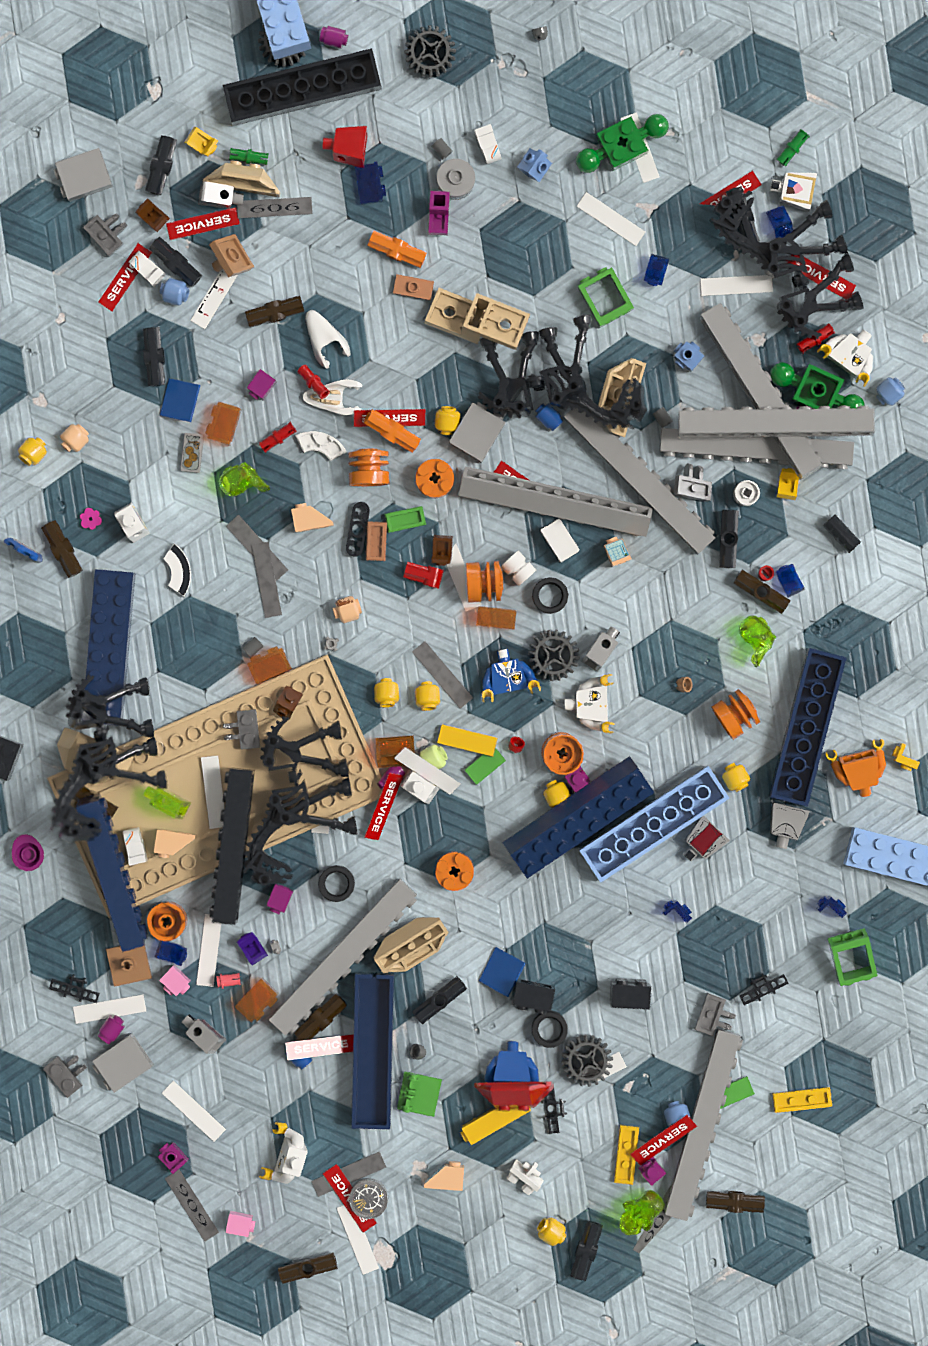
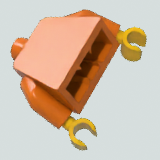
(860, 769)

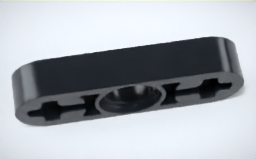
(352, 523)

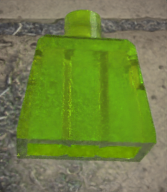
(173, 804)

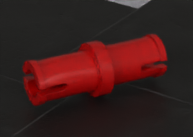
(808, 343)
(313, 381)
(277, 437)

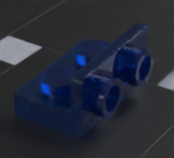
(369, 183)

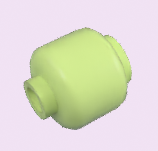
(434, 755)

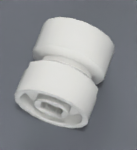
(746, 493)
(518, 568)

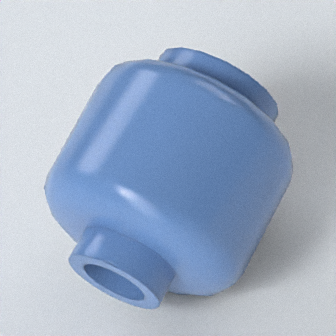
(174, 291)
(890, 391)
(675, 1112)

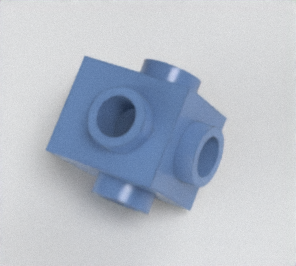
(534, 164)
(695, 355)

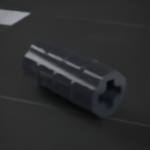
(842, 533)

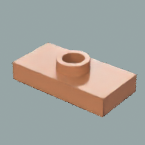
(413, 287)
(376, 541)

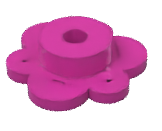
(96, 520)

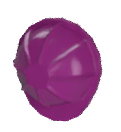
(27, 853)

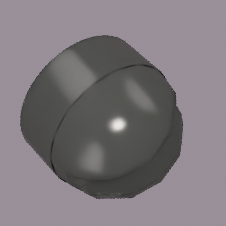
(540, 33)
(417, 1051)

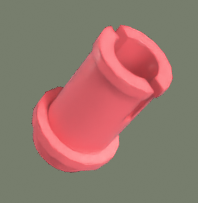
(227, 980)

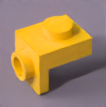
(201, 142)
(787, 484)
(906, 763)

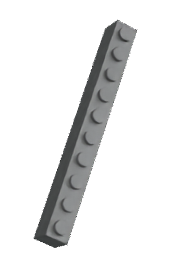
(757, 384)
(776, 423)
(748, 448)
(643, 481)
(555, 501)
(342, 957)
(705, 1116)

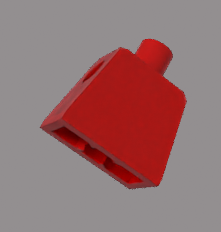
(348, 145)

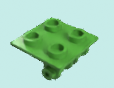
(419, 1094)

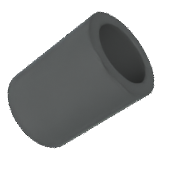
(442, 148)
(662, 417)
(252, 647)

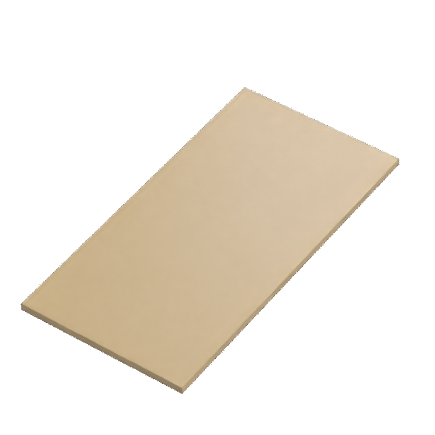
(202, 735)

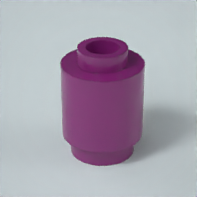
(333, 37)
(111, 1029)

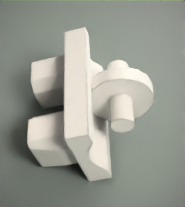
(527, 1174)

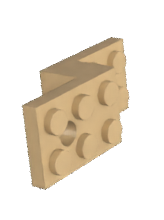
(477, 318)

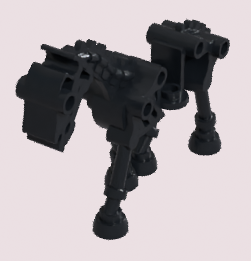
(767, 255)
(573, 395)
(87, 767)
(279, 815)

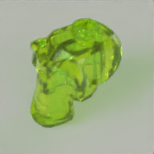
(239, 478)
(759, 635)
(641, 1212)

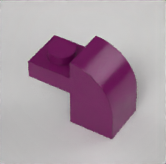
(439, 213)

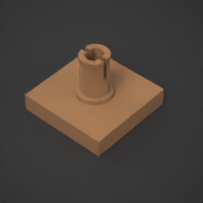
(230, 256)
(128, 965)

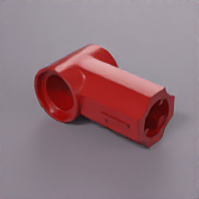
(427, 575)

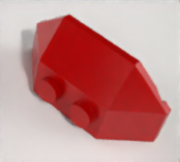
(514, 1094)

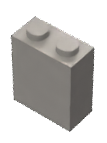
(83, 175)
(477, 431)
(122, 1063)

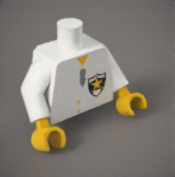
(851, 354)
(592, 704)
(290, 1158)

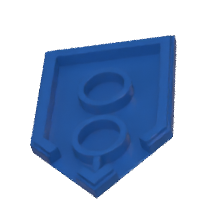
(24, 549)

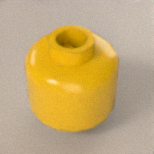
(447, 420)
(32, 451)
(386, 693)
(427, 696)
(736, 777)
(556, 793)
(551, 1231)

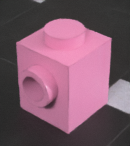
(175, 981)
(240, 1224)

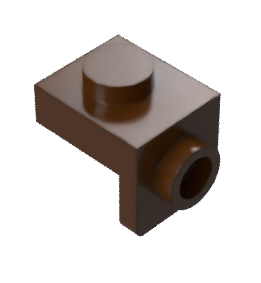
(152, 215)
(442, 550)
(287, 702)

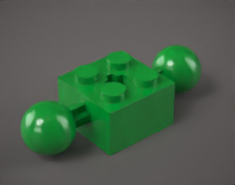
(626, 130)
(783, 374)

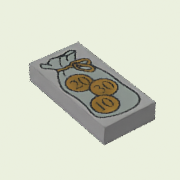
(192, 452)

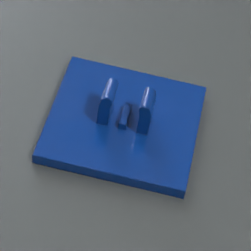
(180, 400)
(502, 972)

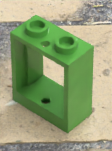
(613, 315)
(849, 941)

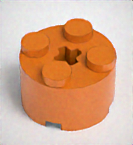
(441, 469)
(464, 876)
(156, 923)

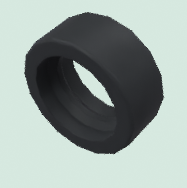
(554, 581)
(322, 887)
(549, 1043)

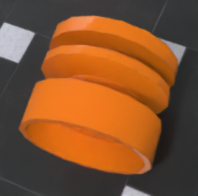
(368, 468)
(484, 581)
(736, 714)
(566, 763)

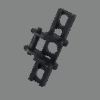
(767, 984)
(69, 986)
(553, 1102)

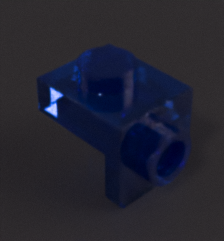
(780, 221)
(656, 270)
(789, 580)
(837, 906)
(682, 910)
(171, 952)

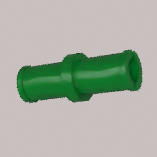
(793, 147)
(248, 156)

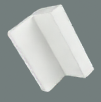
(560, 540)

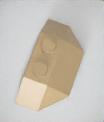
(244, 178)
(613, 386)
(69, 744)
(410, 945)

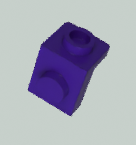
(252, 948)

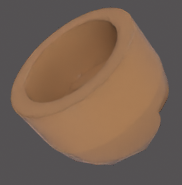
(680, 684)

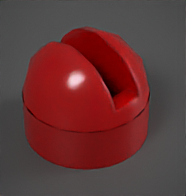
(769, 572)
(516, 740)

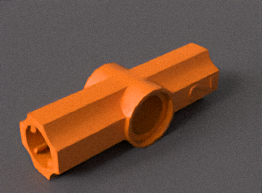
(397, 249)
(392, 430)

